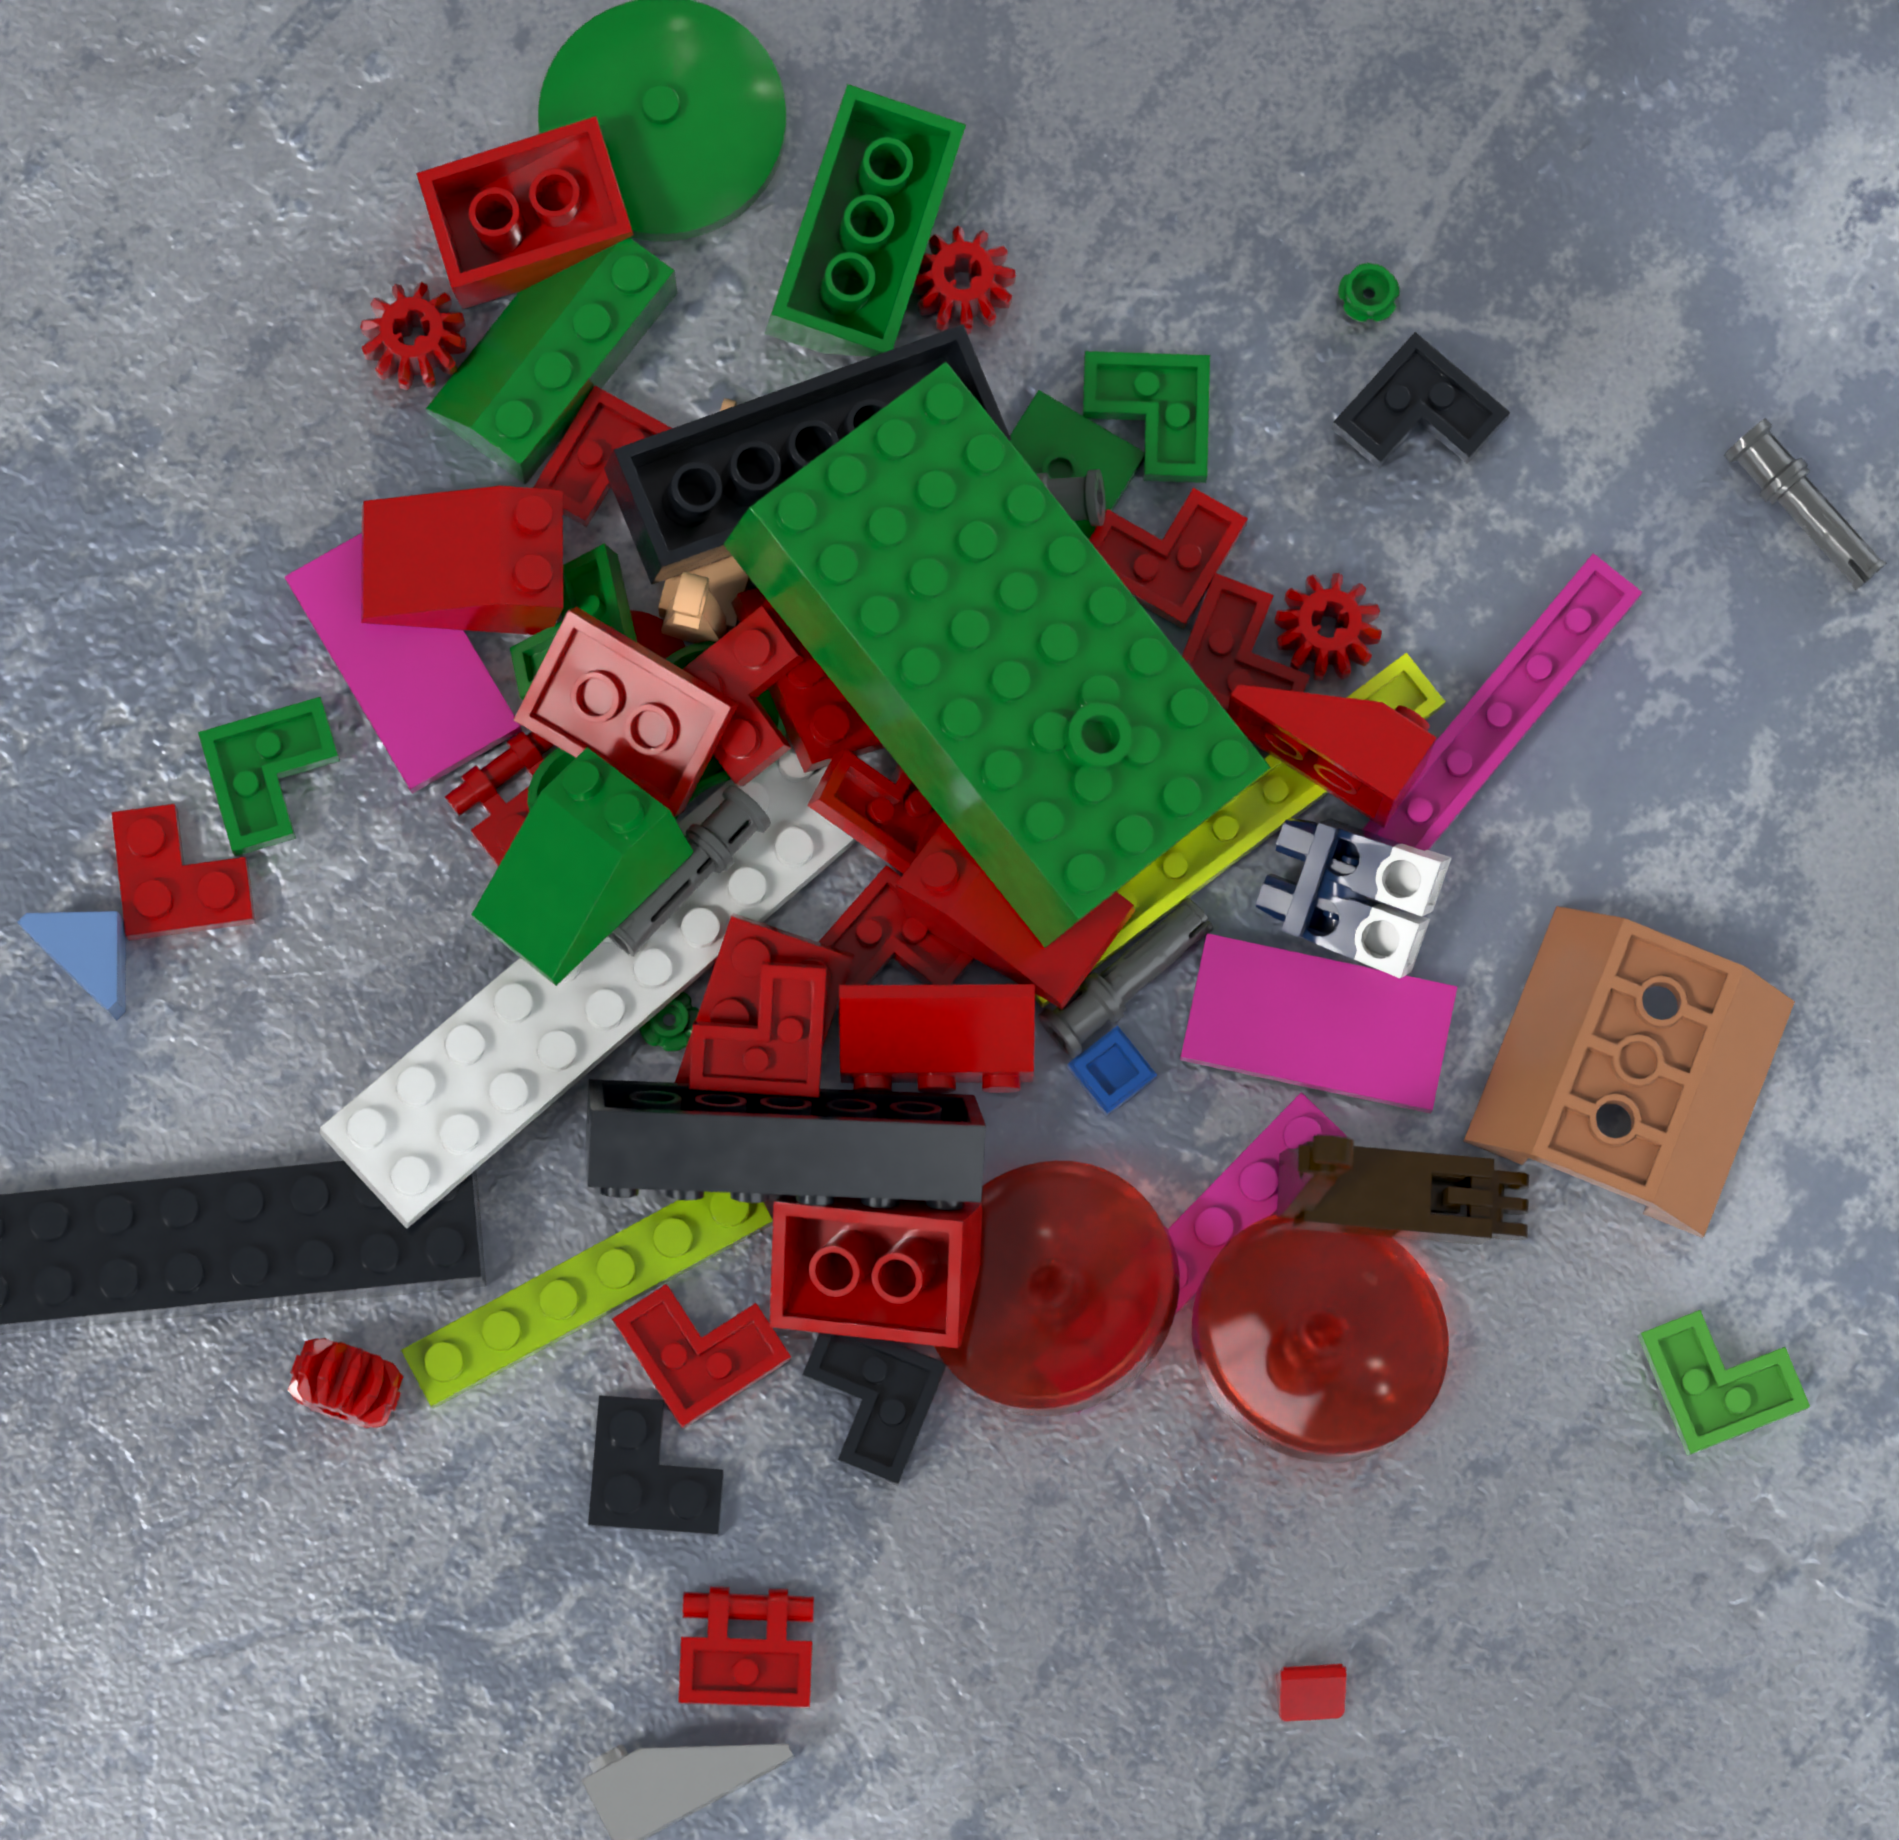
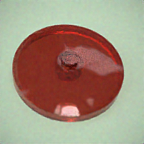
(1066, 1290)
(1319, 1339)

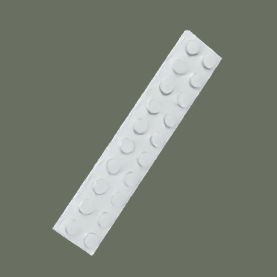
(532, 1041)

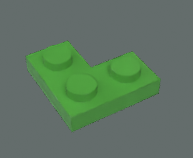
(1715, 1402)

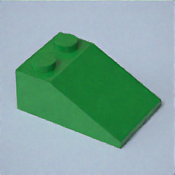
(579, 866)

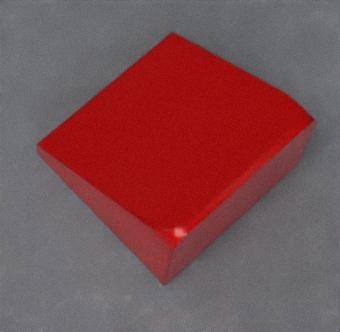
(1311, 1692)

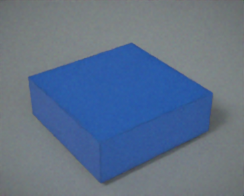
(1111, 1071)

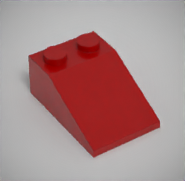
(524, 211)
(464, 560)
(1339, 743)
(966, 909)

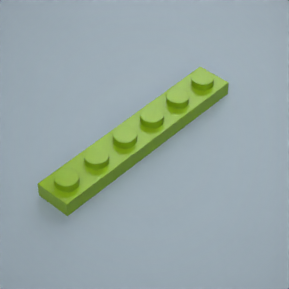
(579, 1292)

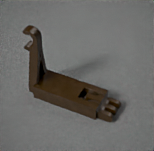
(1393, 1191)

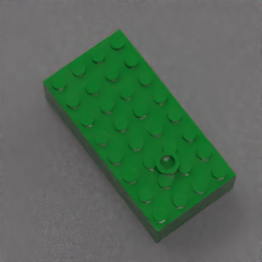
(994, 653)

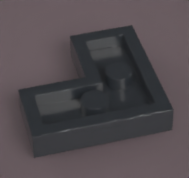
(1423, 390)
(894, 1394)
(631, 1485)

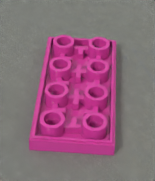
(413, 683)
(1318, 1023)

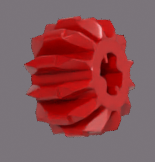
(986, 278)
(428, 351)
(1347, 641)
(345, 1383)

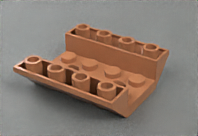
(1591, 1044)

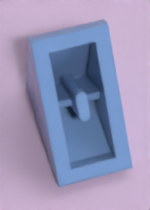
(88, 949)

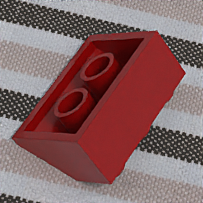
(937, 1036)
(874, 1269)

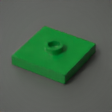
(1068, 445)

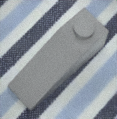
(661, 1786)

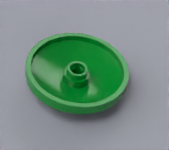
(682, 109)

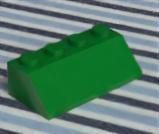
(865, 226)
(549, 352)

